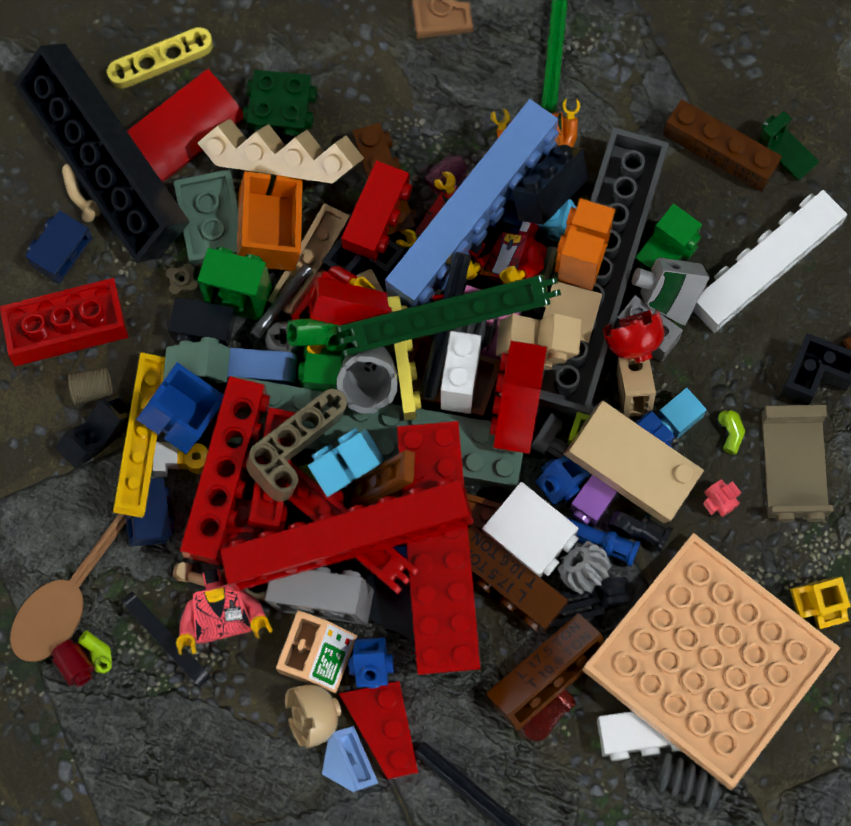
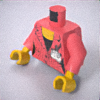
(219, 614)

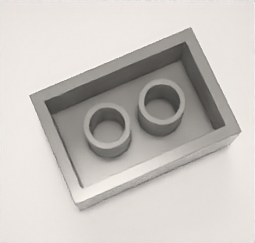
(323, 595)

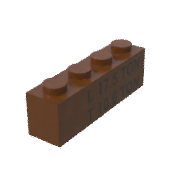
(721, 145)
(513, 583)
(546, 672)

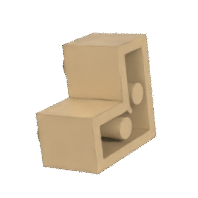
(555, 331)

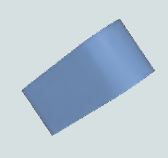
(263, 365)

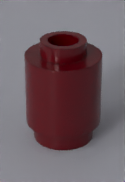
(72, 663)

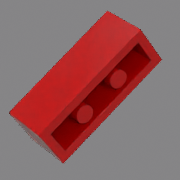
(376, 211)

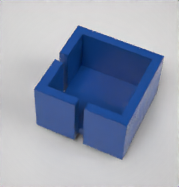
(181, 408)

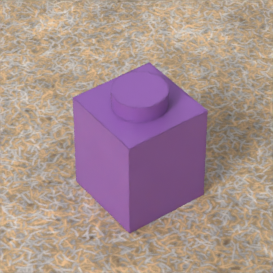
(592, 501)

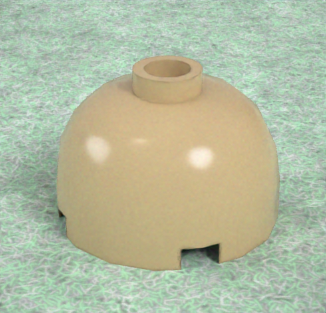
(313, 714)

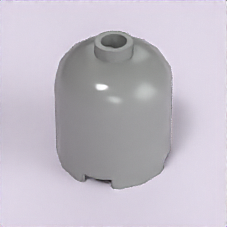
(366, 386)

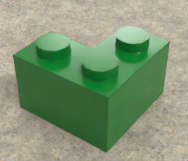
(673, 238)
(320, 370)

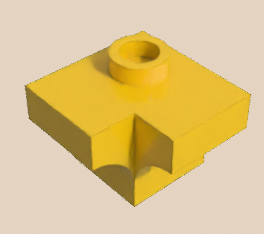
(823, 600)

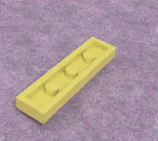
(406, 370)

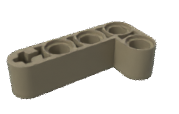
(300, 438)

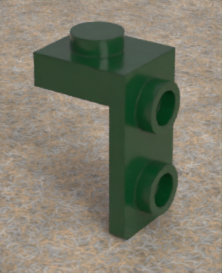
(794, 154)

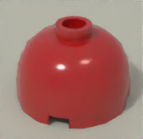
(636, 336)

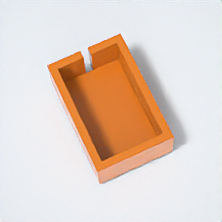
(270, 223)
(584, 244)

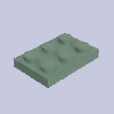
(212, 211)

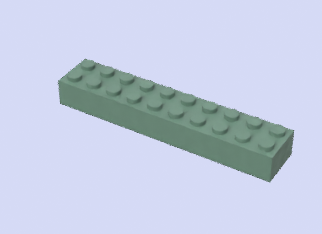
(481, 462)

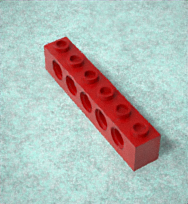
(238, 395)

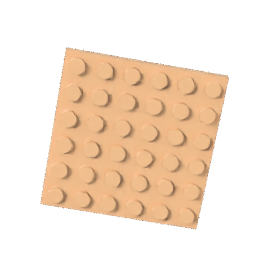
(711, 660)

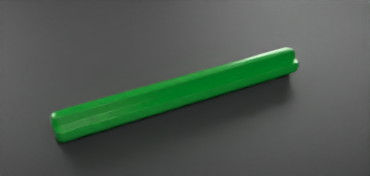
(554, 55)

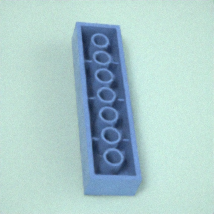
(473, 206)

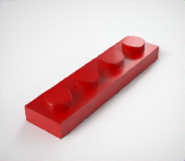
(264, 510)

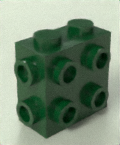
(281, 102)

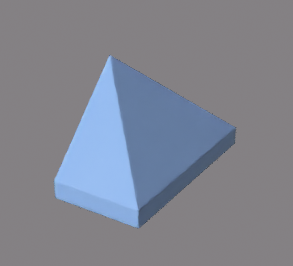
(347, 761)

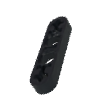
(165, 638)

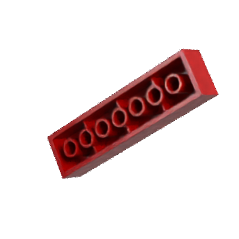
(444, 584)

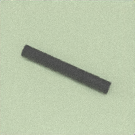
(281, 301)

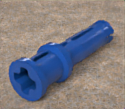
(609, 542)

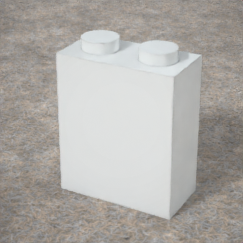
(460, 372)
(531, 530)

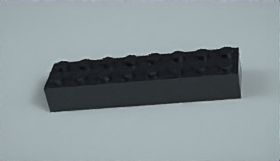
(101, 152)

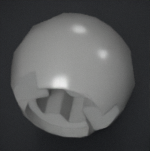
(273, 338)

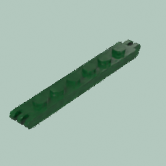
(447, 314)

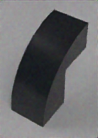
(99, 431)

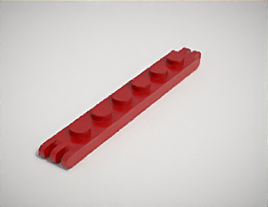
(313, 502)

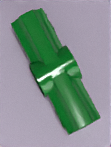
(314, 332)

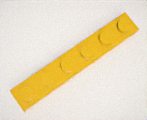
(139, 441)

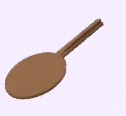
(57, 607)

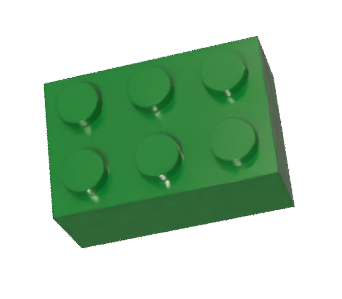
(235, 282)

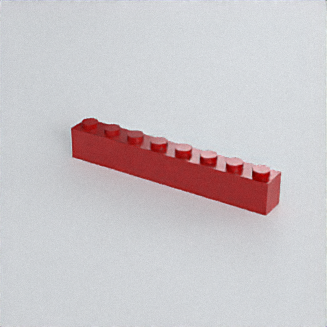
(346, 535)

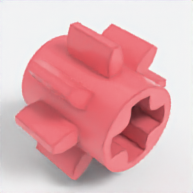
(722, 498)

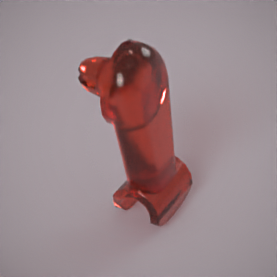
(544, 722)

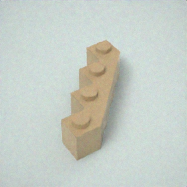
(268, 154)

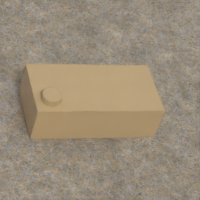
(633, 462)

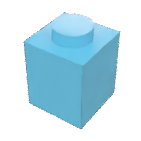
(682, 413)

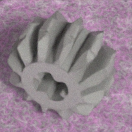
(584, 567)

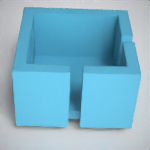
(346, 462)

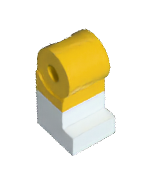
(170, 457)

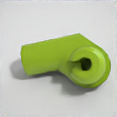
(735, 429)
(99, 652)

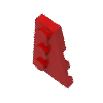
(384, 726)

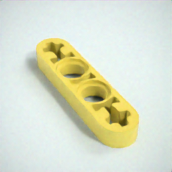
(158, 53)

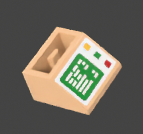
(316, 652)

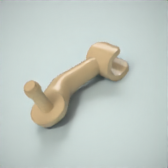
(88, 208)
(183, 573)

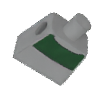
(672, 287)

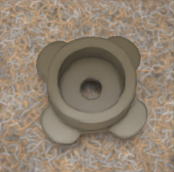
(185, 286)

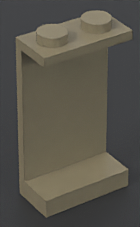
(795, 462)

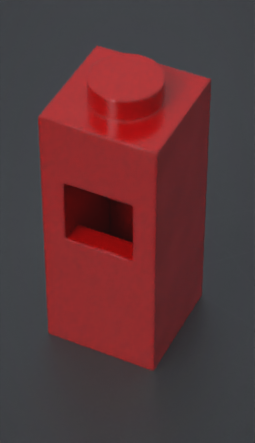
(345, 303)

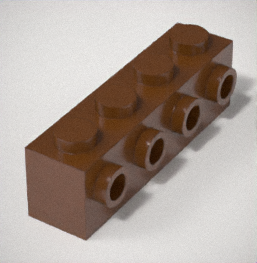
(374, 146)

